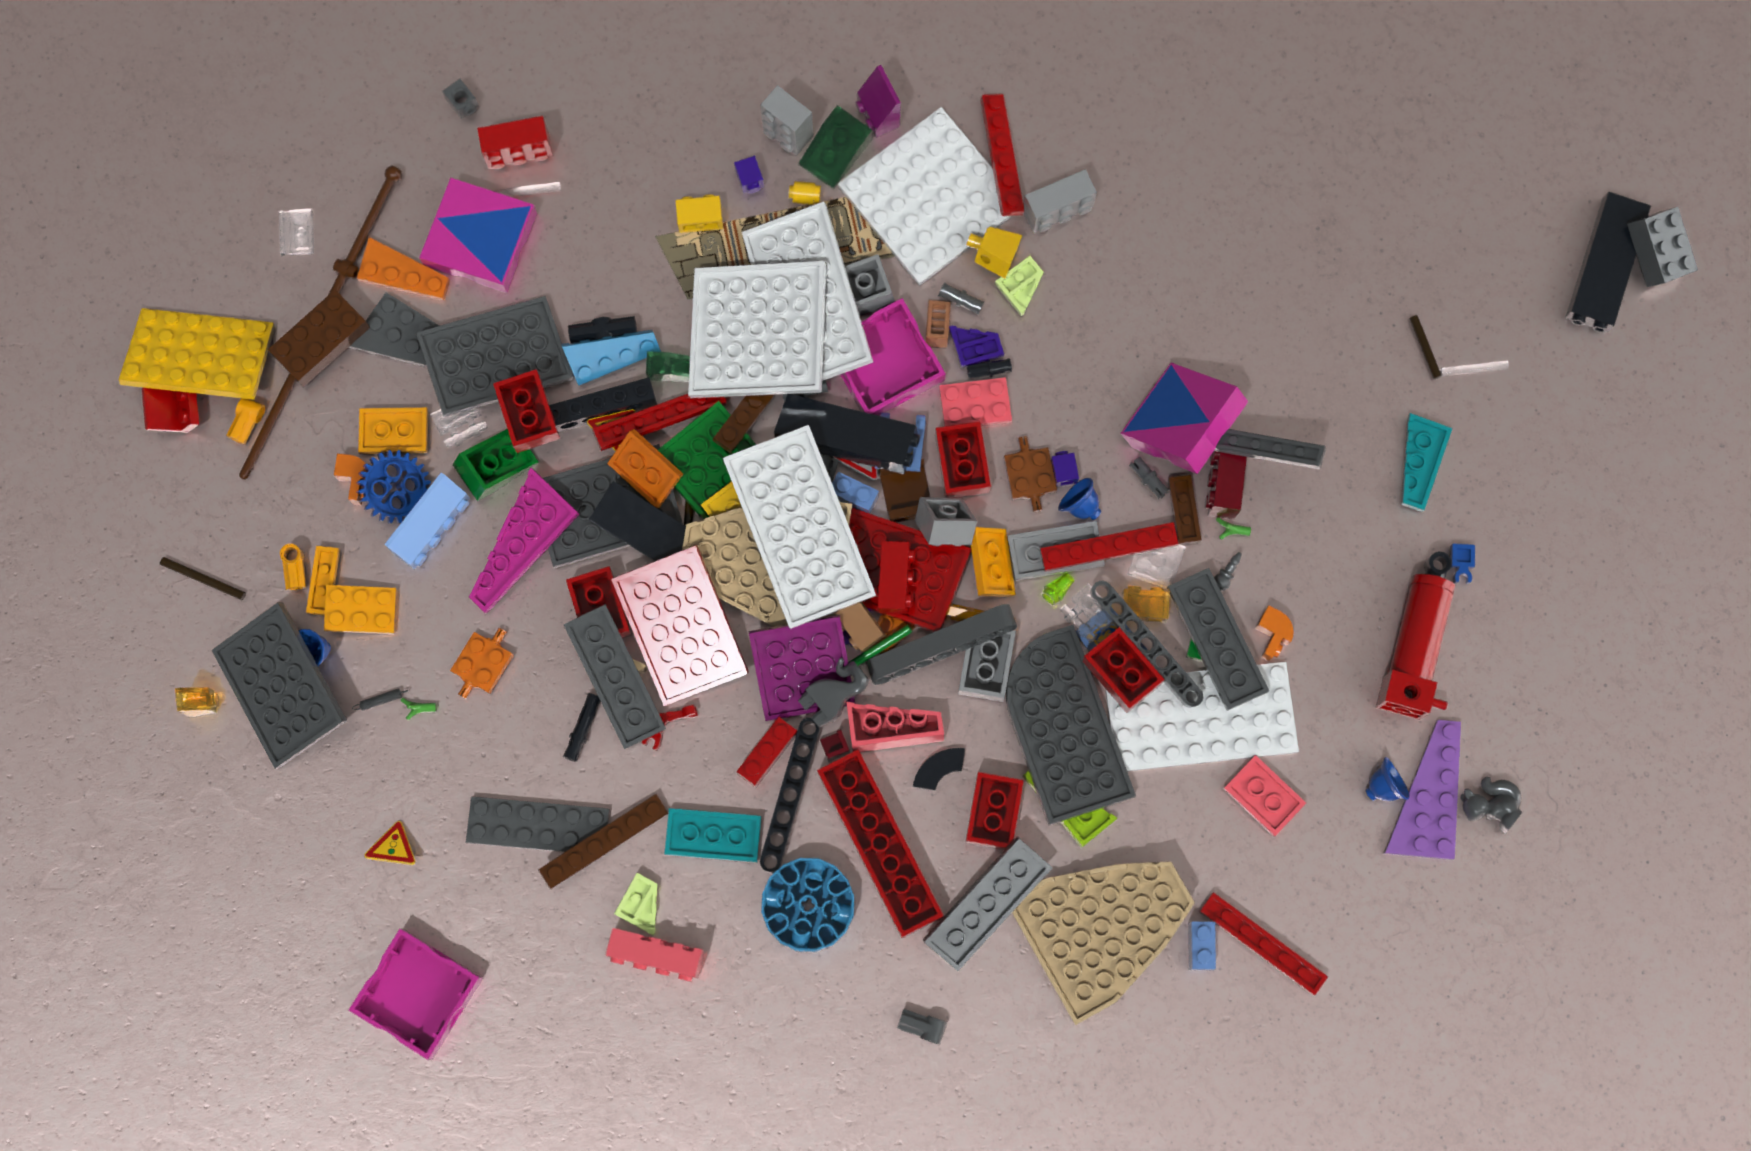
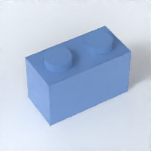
(855, 493)
(1201, 946)

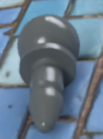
(1224, 577)

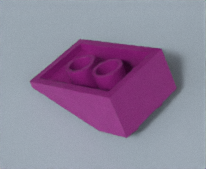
(879, 103)

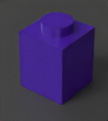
(749, 175)
(1064, 468)

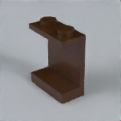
(903, 492)

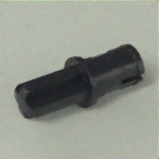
(989, 368)

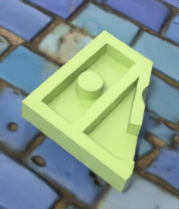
(1020, 284)
(639, 904)

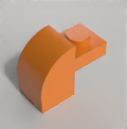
(348, 469)
(1278, 627)

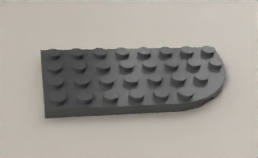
(1064, 729)

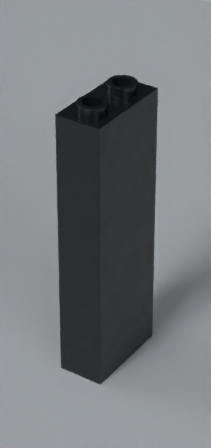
(1606, 264)
(851, 433)
(638, 523)

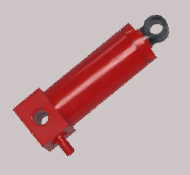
(1419, 644)

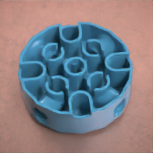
(796, 884)

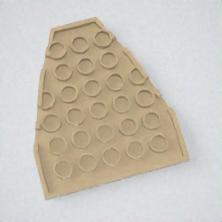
(737, 565)
(1102, 929)

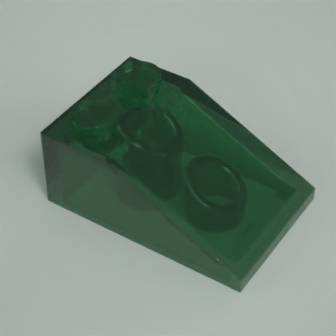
(836, 147)

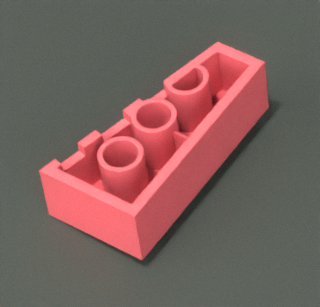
(892, 727)
(654, 953)

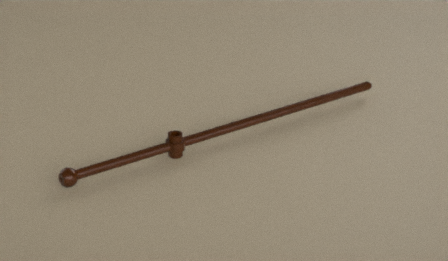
(345, 270)

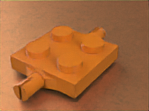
(482, 663)

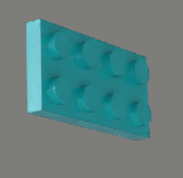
(713, 835)

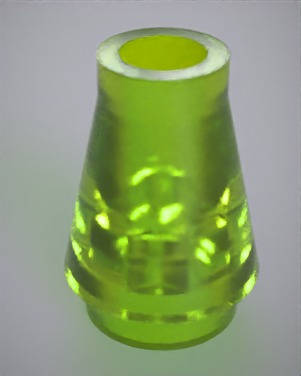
(1056, 590)

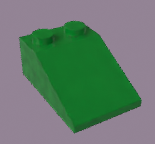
(492, 464)

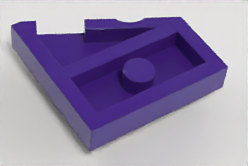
(975, 346)

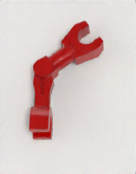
(686, 712)

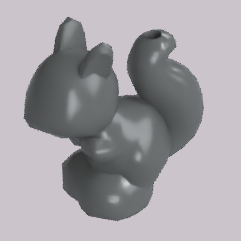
(1502, 807)

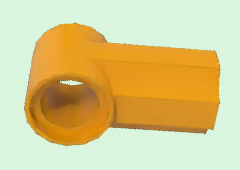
(247, 415)
(293, 570)

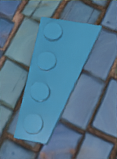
(603, 356)

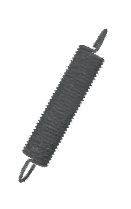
(380, 699)

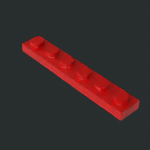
(1002, 155)
(653, 419)
(1109, 546)
(1263, 944)

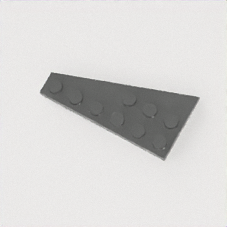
(394, 331)

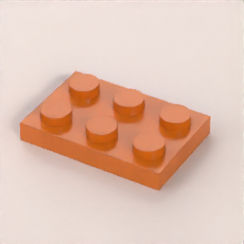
(645, 468)

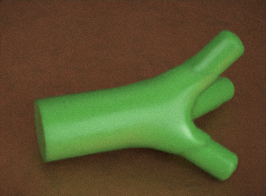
(1233, 529)
(418, 707)

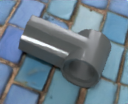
(927, 1027)

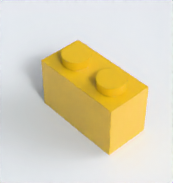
(699, 214)

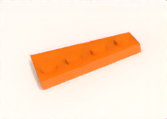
(396, 271)

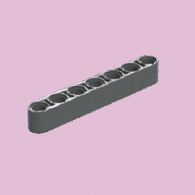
(941, 644)
(1157, 648)

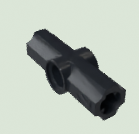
(600, 328)

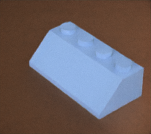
(428, 521)

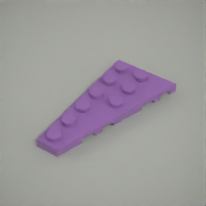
(1430, 814)

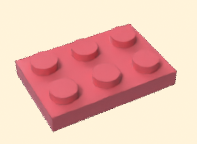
(976, 402)
(1264, 796)

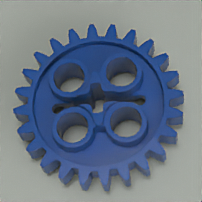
(378, 474)

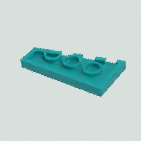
(1423, 456)

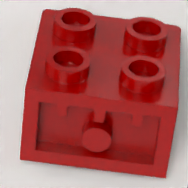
(169, 410)

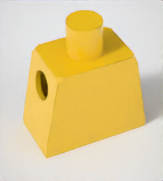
(995, 249)

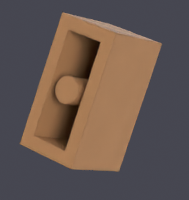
(860, 626)

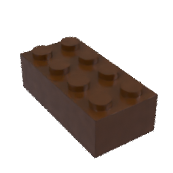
(319, 338)

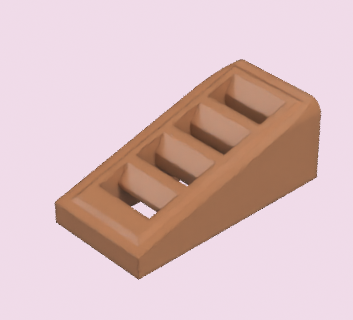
(937, 337)

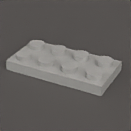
(1026, 547)

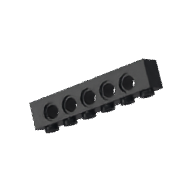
(577, 411)

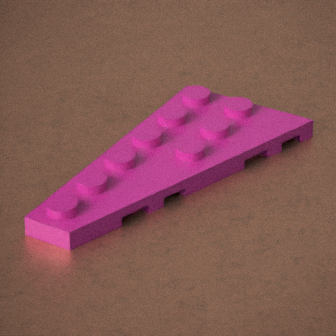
(526, 534)

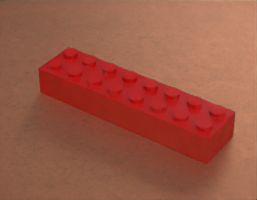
(880, 844)

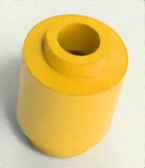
(805, 192)

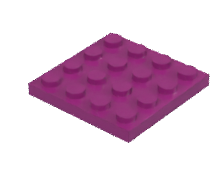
(793, 660)

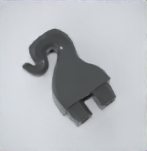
(833, 694)

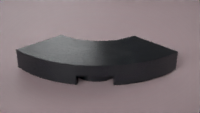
(937, 767)

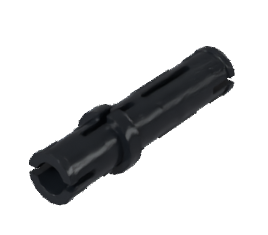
(582, 727)

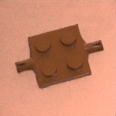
(1030, 474)

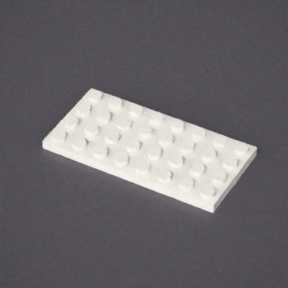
(810, 238)
(799, 527)
(1168, 734)

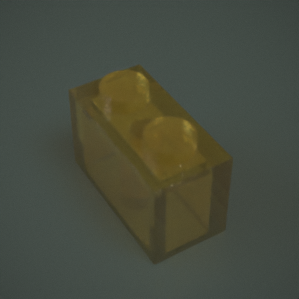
(1148, 604)

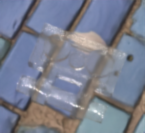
(451, 422)
(1092, 611)

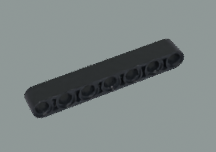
(790, 784)

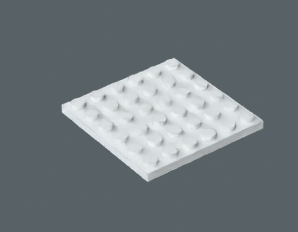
(926, 195)
(757, 330)

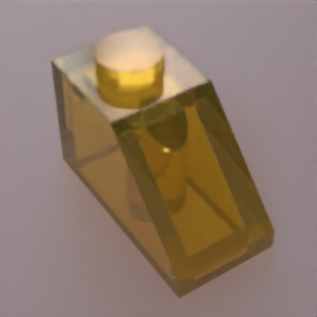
(196, 701)

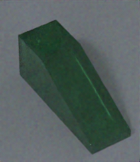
(667, 367)

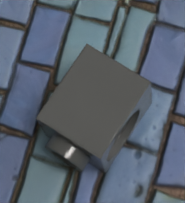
(454, 93)

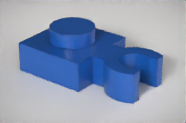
(1463, 559)

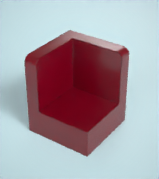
(835, 746)

